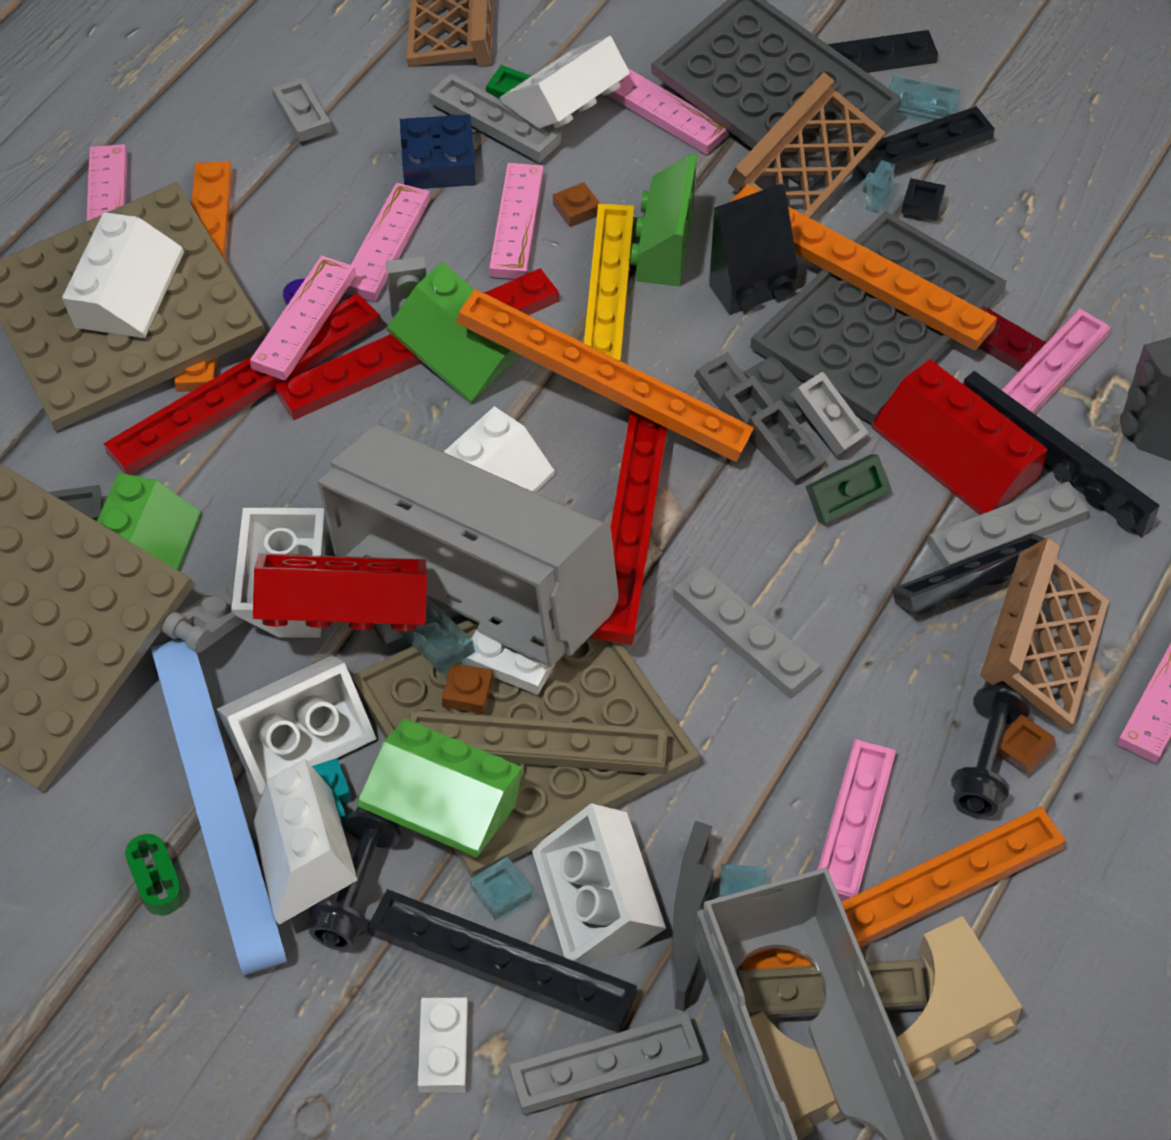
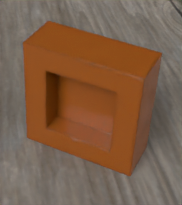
(576, 204)
(467, 688)
(1026, 744)

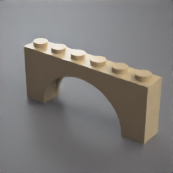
(963, 1009)

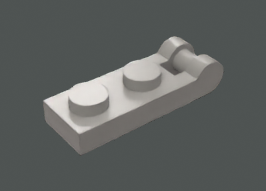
(205, 619)

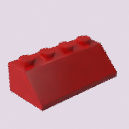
(960, 439)
(339, 590)

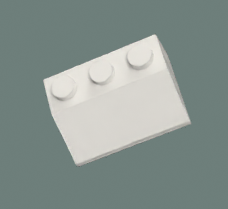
(568, 84)
(121, 277)
(503, 449)
(276, 532)
(297, 718)
(300, 841)
(597, 886)

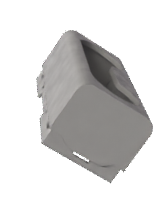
(483, 541)
(849, 1032)

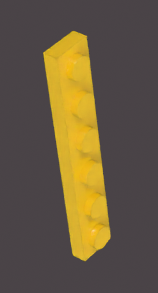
(609, 279)

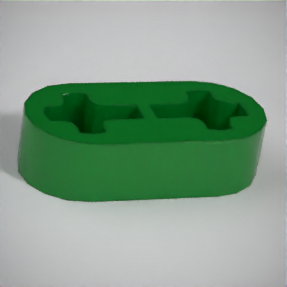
(146, 877)

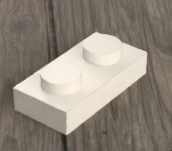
(508, 664)
(443, 1045)

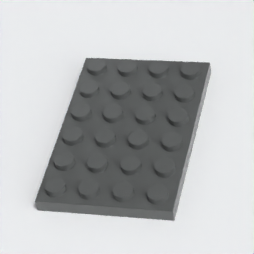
(753, 65)
(861, 339)

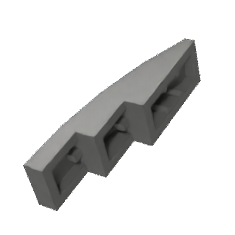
(775, 428)
(692, 891)

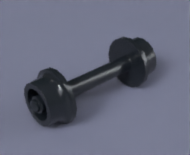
(979, 788)
(337, 922)

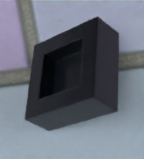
(923, 199)

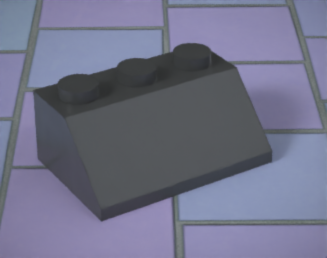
(1148, 402)

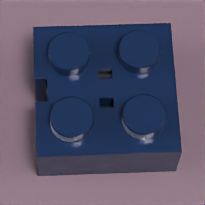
(437, 151)

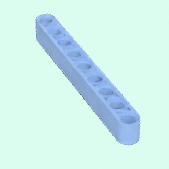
(218, 808)

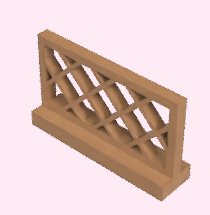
(475, 31)
(790, 126)
(1023, 616)

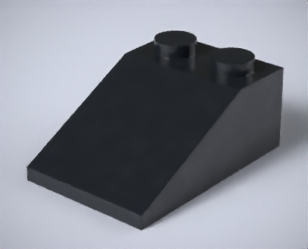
(753, 250)

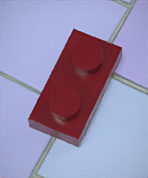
(1010, 343)

